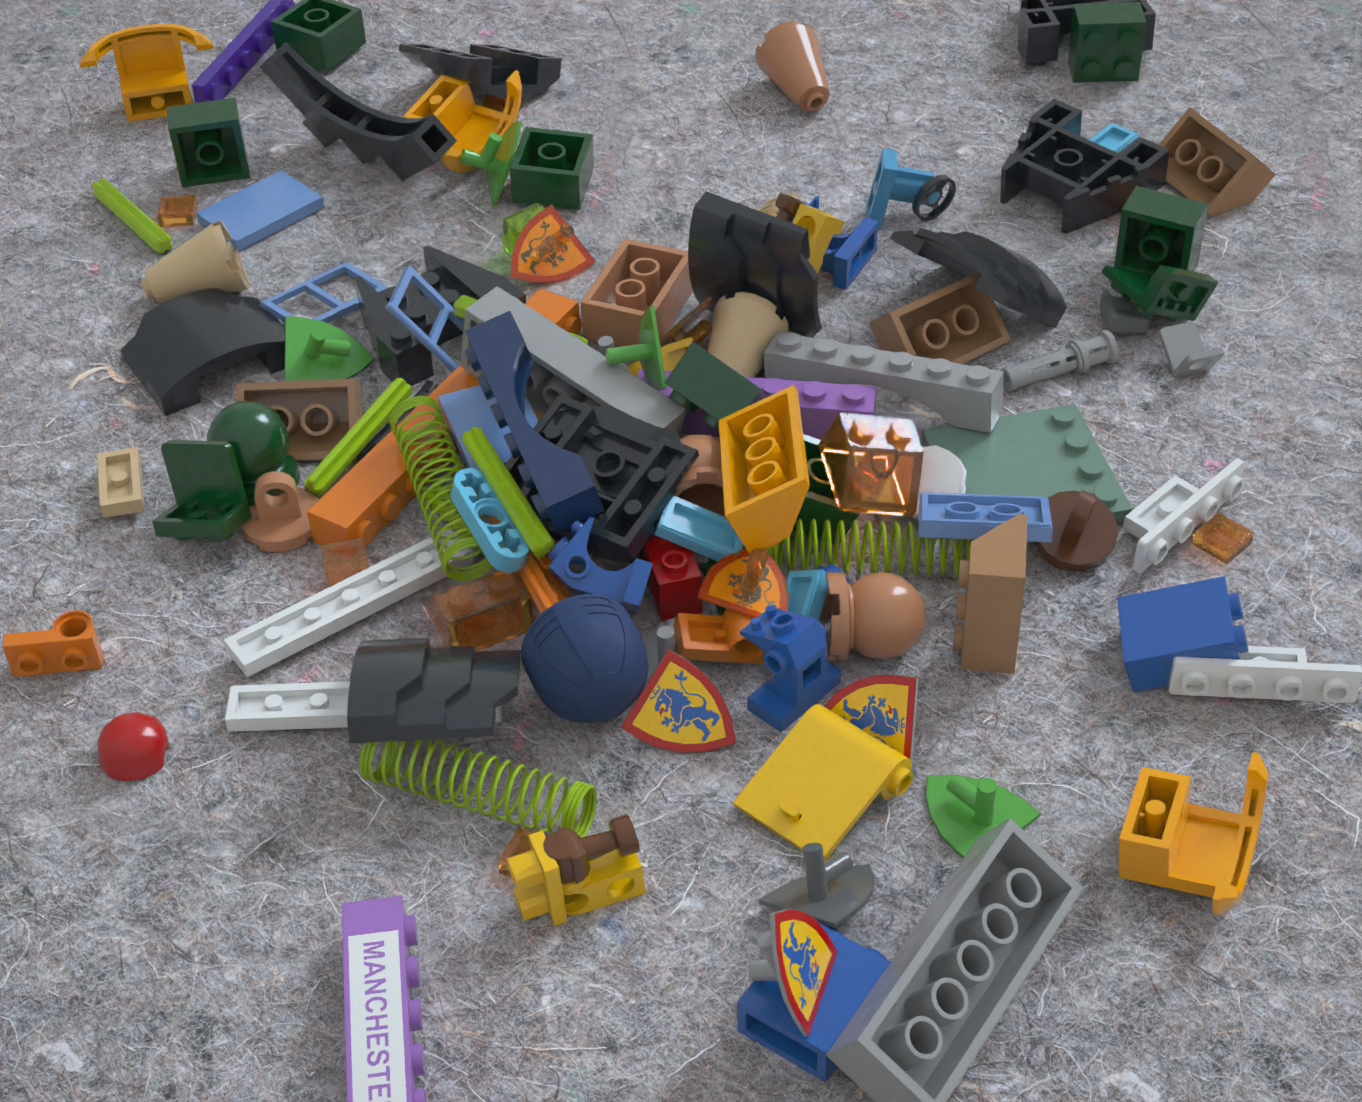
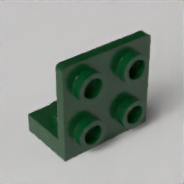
(1167, 292)

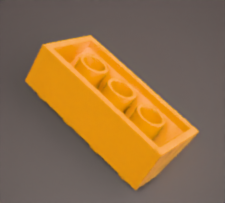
(764, 469)

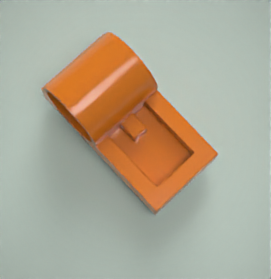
(715, 638)
(65, 648)

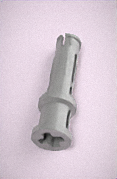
(1077, 360)

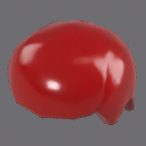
(132, 746)

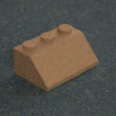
(1212, 166)
(946, 324)
(312, 410)
(992, 598)

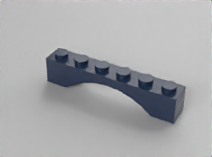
(558, 474)

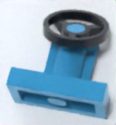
(906, 186)

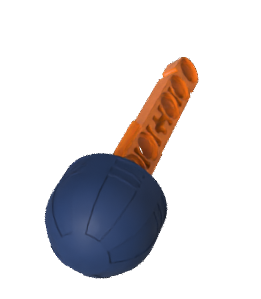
(580, 649)

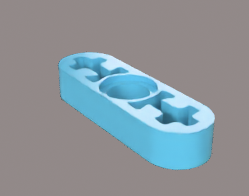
(488, 536)

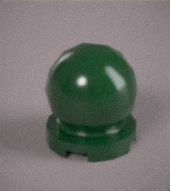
(258, 442)

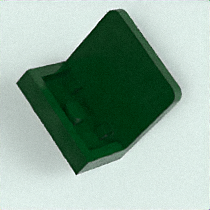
(206, 491)

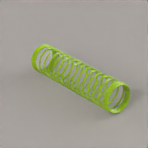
(774, 551)
(484, 565)
(568, 806)

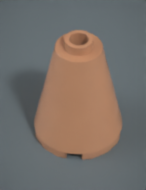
(795, 64)

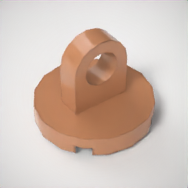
(281, 520)

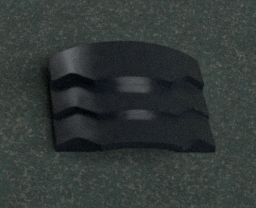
(488, 67)
(756, 254)
(1004, 273)
(198, 337)
(630, 466)
(425, 692)

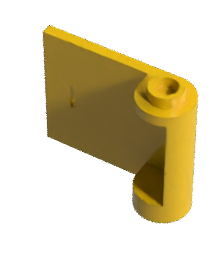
(825, 776)

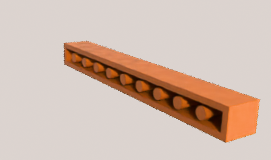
(379, 482)

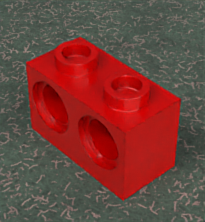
(673, 578)

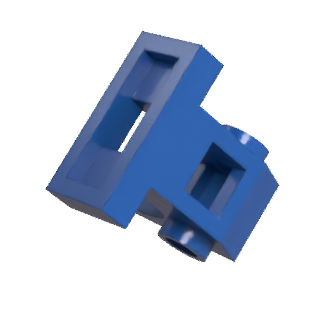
(849, 252)
(622, 585)
(798, 658)

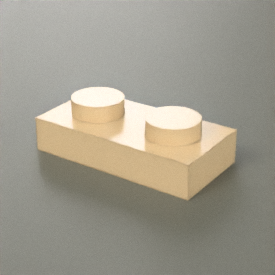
(120, 482)

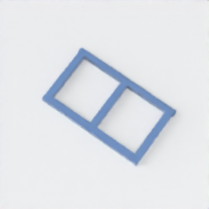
(310, 286)
(446, 311)

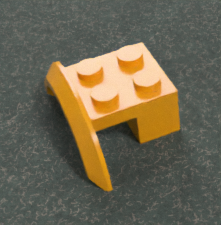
(149, 66)
(468, 123)
(1189, 844)

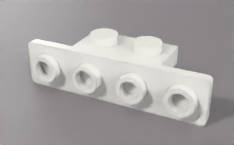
(1176, 510)
(1266, 674)

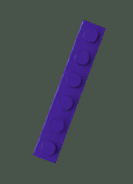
(240, 54)

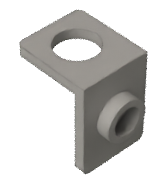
(1186, 350)

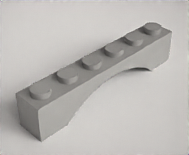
(957, 392)

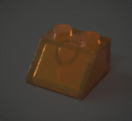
(873, 464)
(481, 610)

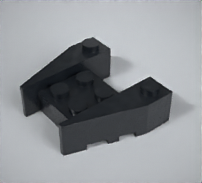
(1047, 19)
(1078, 172)
(398, 349)

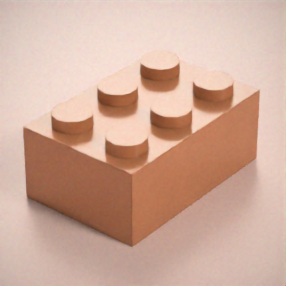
(629, 284)

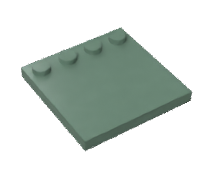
(1033, 457)

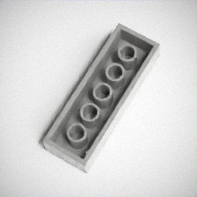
(571, 367)
(957, 970)

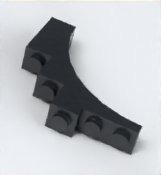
(331, 115)

